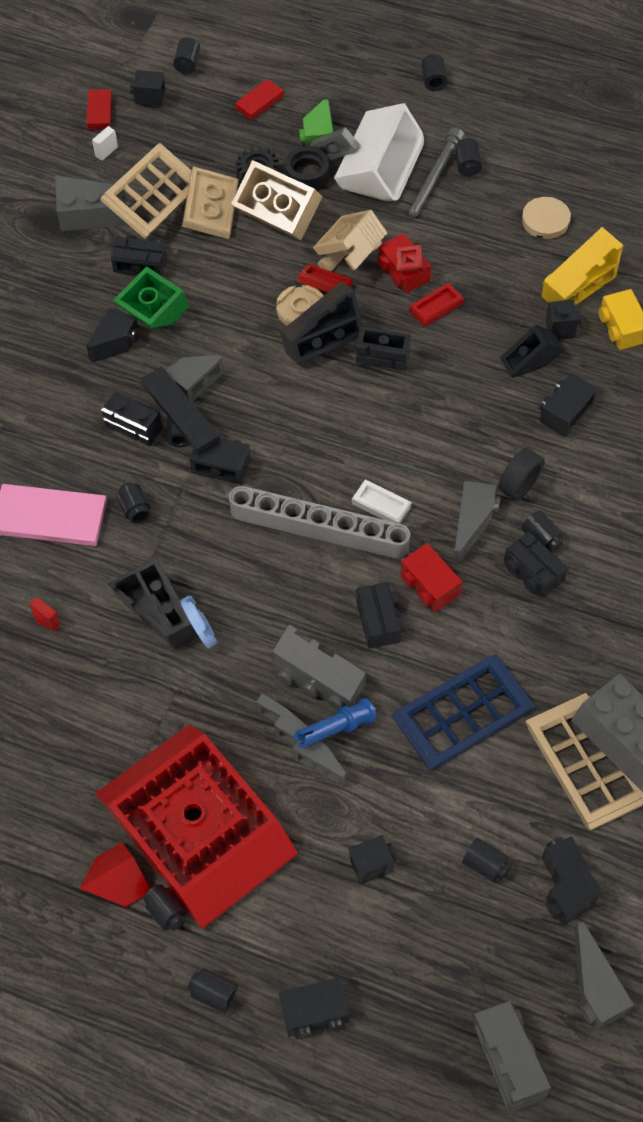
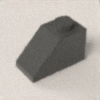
(196, 373)

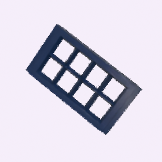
(419, 739)

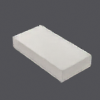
(381, 502)

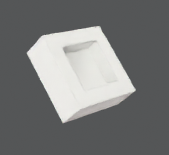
(105, 143)

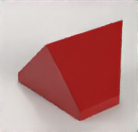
(116, 877)

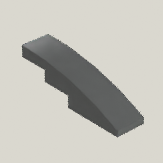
(314, 756)

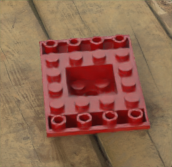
(204, 860)

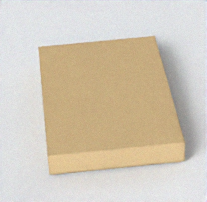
(209, 202)

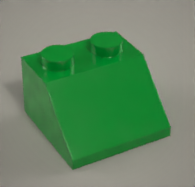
(152, 299)

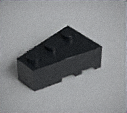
(324, 325)
(155, 601)

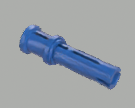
(345, 720)

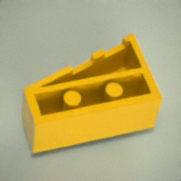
(585, 269)

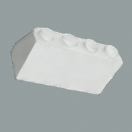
(386, 154)

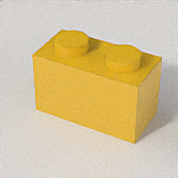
(623, 318)

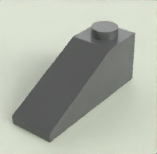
(475, 515)
(599, 988)

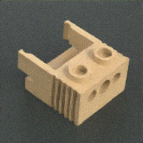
(351, 236)

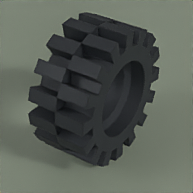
(263, 157)

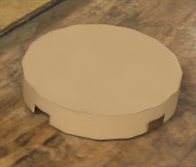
(546, 217)
(295, 301)

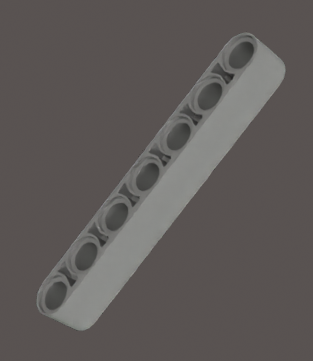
(328, 531)

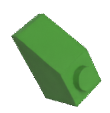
(316, 123)

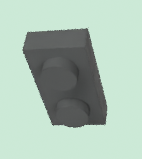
(336, 144)

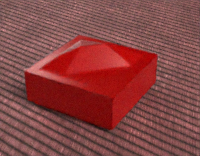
(409, 259)
(44, 614)

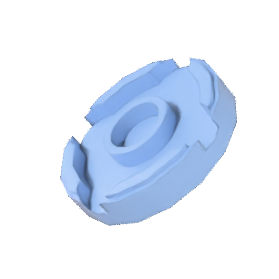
(198, 622)

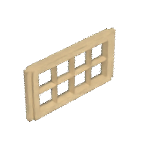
(128, 214)
(599, 816)

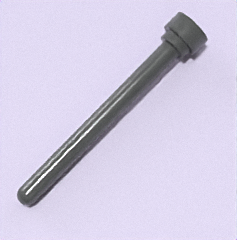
(452, 137)

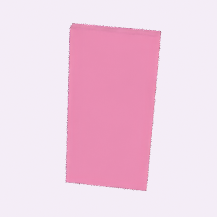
(51, 514)

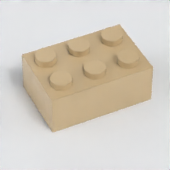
(276, 200)

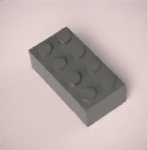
(615, 725)

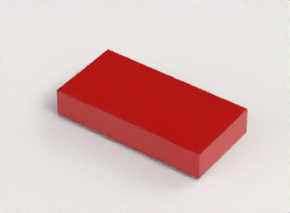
(259, 99)
(99, 109)
(321, 278)
(436, 305)

